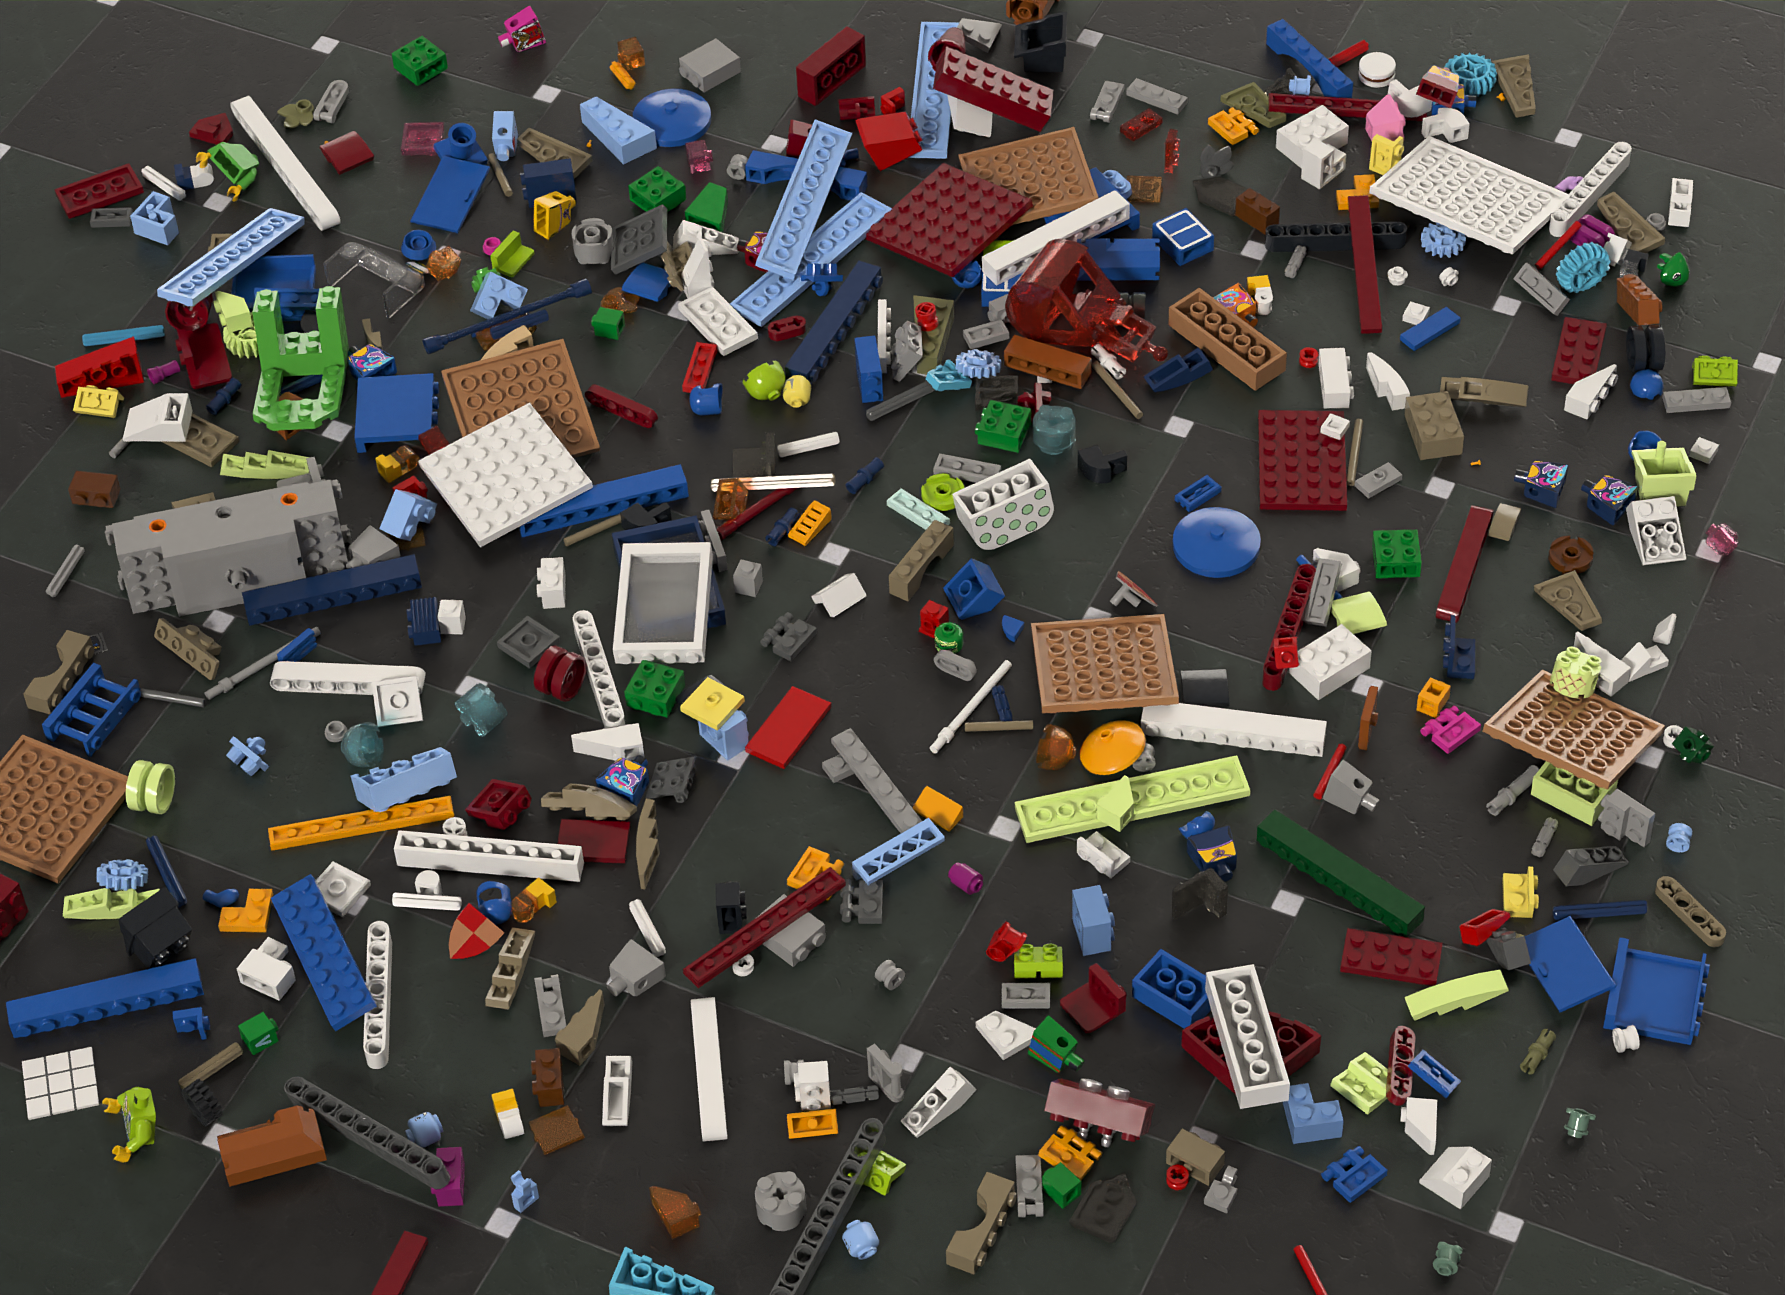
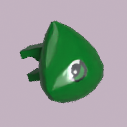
(1675, 270)

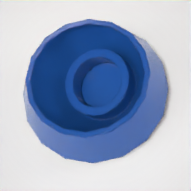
(418, 245)

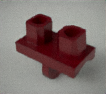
(856, 108)
(1034, 400)

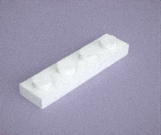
(884, 329)

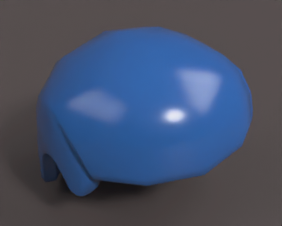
(969, 275)
(1647, 384)
(1642, 441)
(1198, 825)

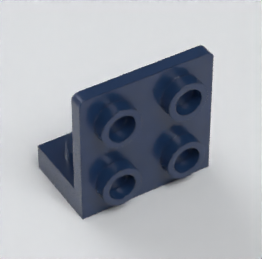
(1460, 653)

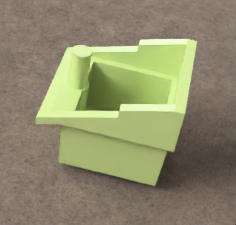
(1664, 473)

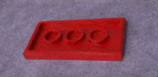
(788, 727)

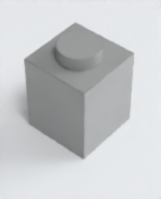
(748, 578)

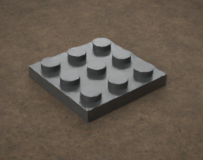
(639, 239)

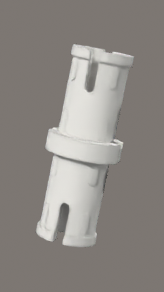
(1108, 361)

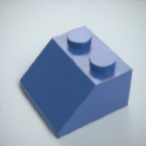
(973, 590)

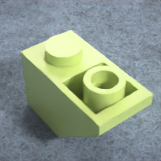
(233, 311)
(1117, 806)

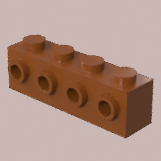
(1638, 300)
(1047, 361)

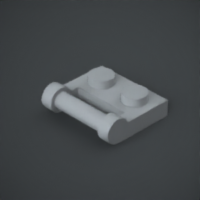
(885, 1073)

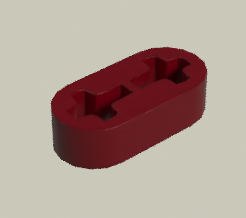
(787, 328)

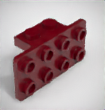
(204, 356)

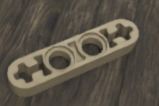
(1690, 911)

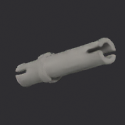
(1508, 795)

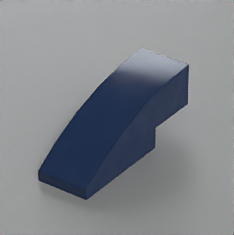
(1178, 371)

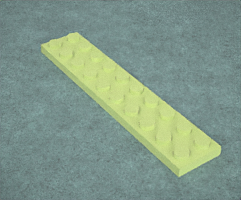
(1152, 796)

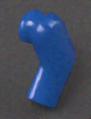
(849, 154)
(221, 899)

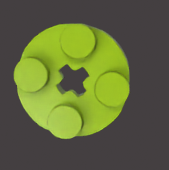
(931, 491)

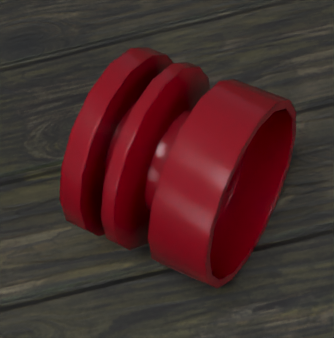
(189, 317)

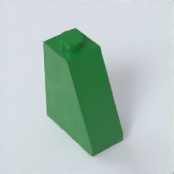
(709, 208)

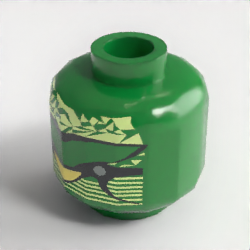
(948, 637)

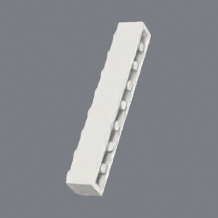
(1079, 224)
(1235, 728)
(489, 856)

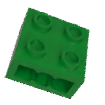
(419, 60)
(656, 189)
(1003, 426)
(1396, 553)
(654, 688)

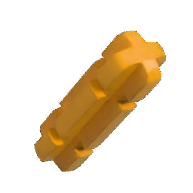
(622, 75)

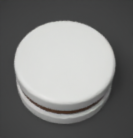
(1377, 69)

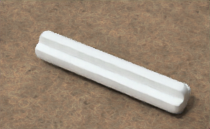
(164, 183)
(808, 444)
(427, 901)
(647, 928)

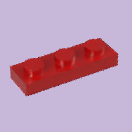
(699, 366)

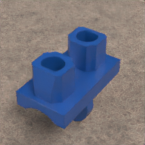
(814, 275)

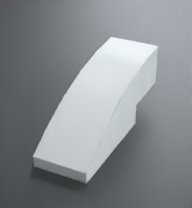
(1680, 202)
(1387, 382)
(617, 1090)

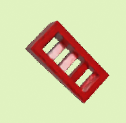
(1481, 927)

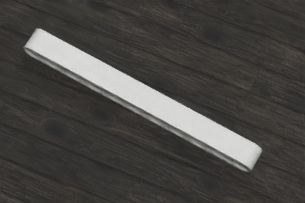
(285, 163)

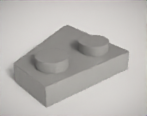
(979, 33)

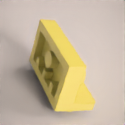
(1385, 153)
(97, 402)
(1519, 894)

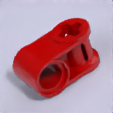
(1005, 942)

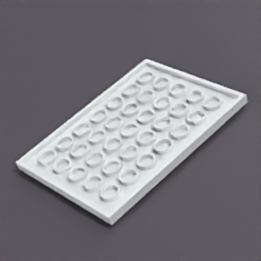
(1469, 194)

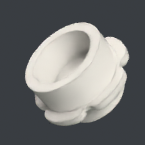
(1397, 275)
(1449, 276)

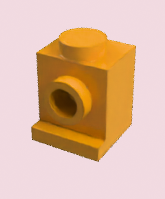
(1433, 697)

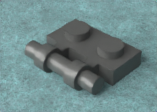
(794, 639)
(870, 902)

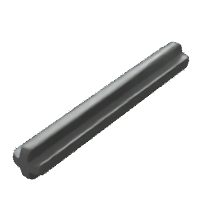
(899, 400)

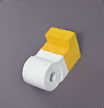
(1261, 289)
(508, 1113)

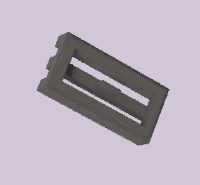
(111, 217)

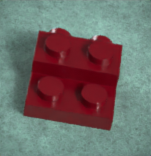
(500, 803)

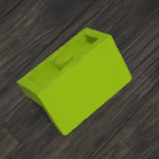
(511, 255)

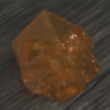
(443, 263)

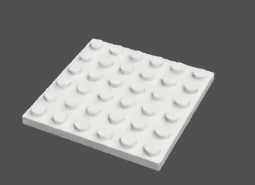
(505, 474)

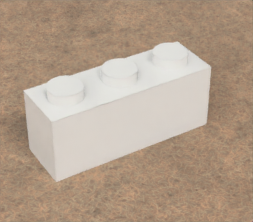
(1335, 378)

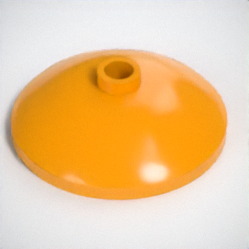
(1112, 747)

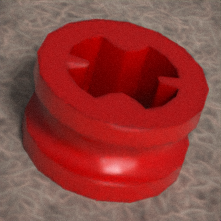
(1308, 362)
(1177, 1170)

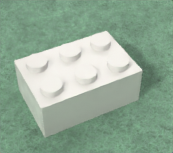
(1317, 124)
(1331, 662)

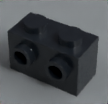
(730, 907)

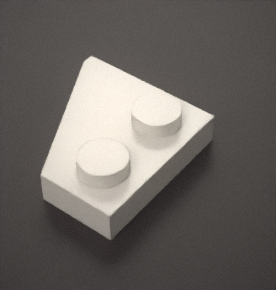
(1005, 1033)

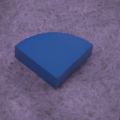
(1012, 627)

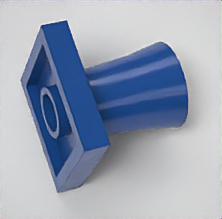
(461, 145)

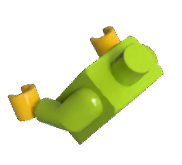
(138, 1119)

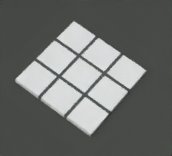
(60, 1083)

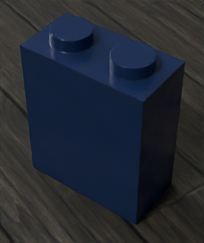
(546, 178)

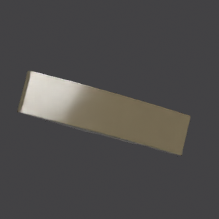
(646, 843)
(510, 969)

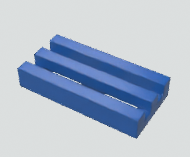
(1201, 494)
(298, 647)
(1434, 1073)

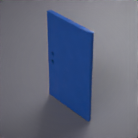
(446, 195)
(1567, 964)

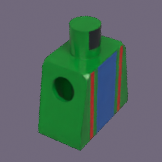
(1054, 1046)

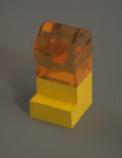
(397, 463)
(532, 900)

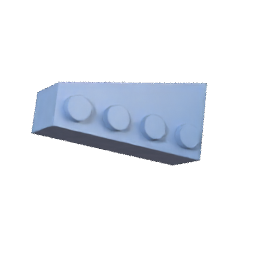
(617, 130)
(404, 779)

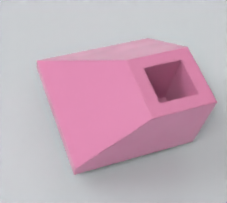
(1385, 120)

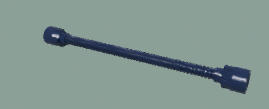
(435, 343)

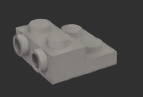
(906, 350)
(1626, 817)

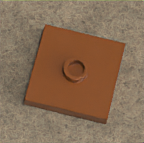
(1369, 717)

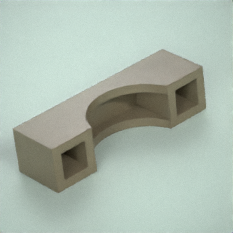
(908, 574)
(47, 691)
(969, 1247)

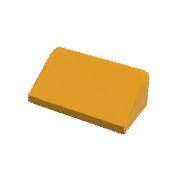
(938, 808)
(812, 1123)

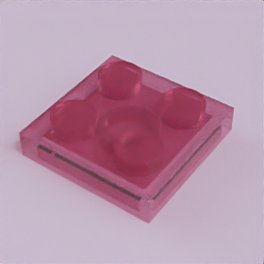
(420, 138)

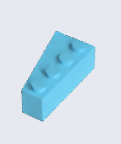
(642, 1277)

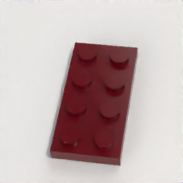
(99, 191)
(1578, 350)
(1391, 957)

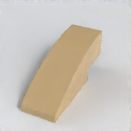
(513, 341)

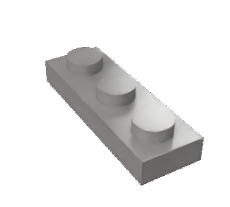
(1157, 96)
(1541, 289)
(1696, 399)
(965, 468)
(708, 527)
(1322, 592)

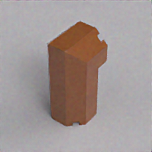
(1028, 10)
(272, 1147)

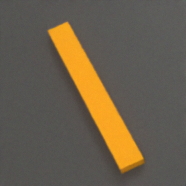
(360, 823)

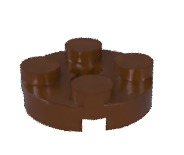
(1562, 562)

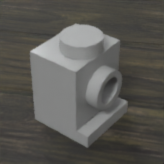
(997, 309)

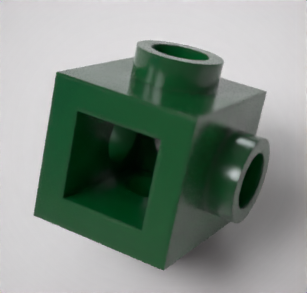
(1693, 745)

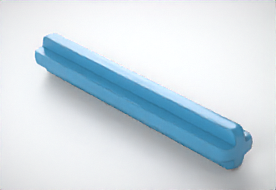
(120, 335)

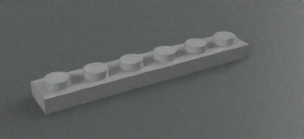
(875, 780)

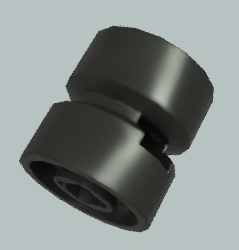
(1137, 301)

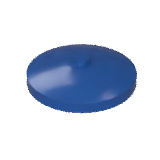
(675, 116)
(1216, 542)

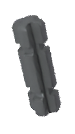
(854, 1094)

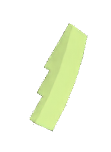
(257, 466)
(103, 903)
(1463, 992)

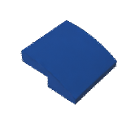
(647, 282)

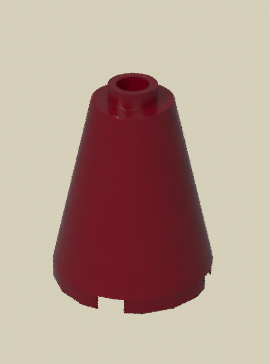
(952, 38)

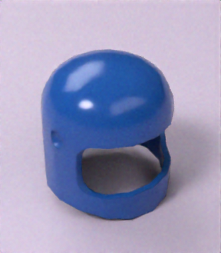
(707, 400)
(496, 909)

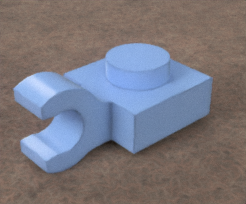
(524, 1193)

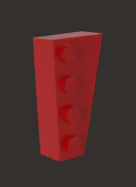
(104, 368)

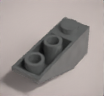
(1588, 864)

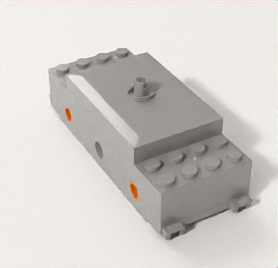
(231, 545)

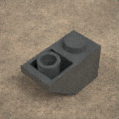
(1509, 948)

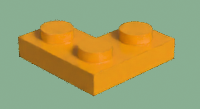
(1362, 187)
(252, 917)

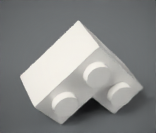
(1321, 163)

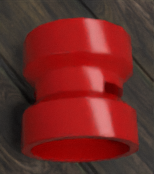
(926, 316)

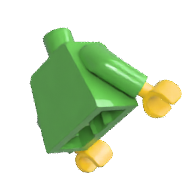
(234, 162)

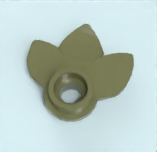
(297, 113)

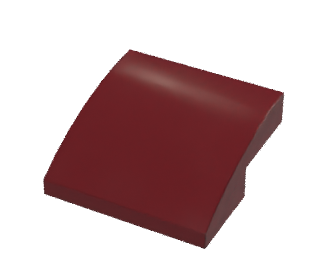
(347, 152)

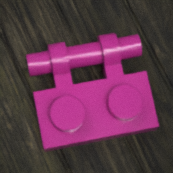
(1453, 734)

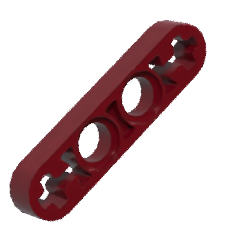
(621, 406)
(1397, 1064)

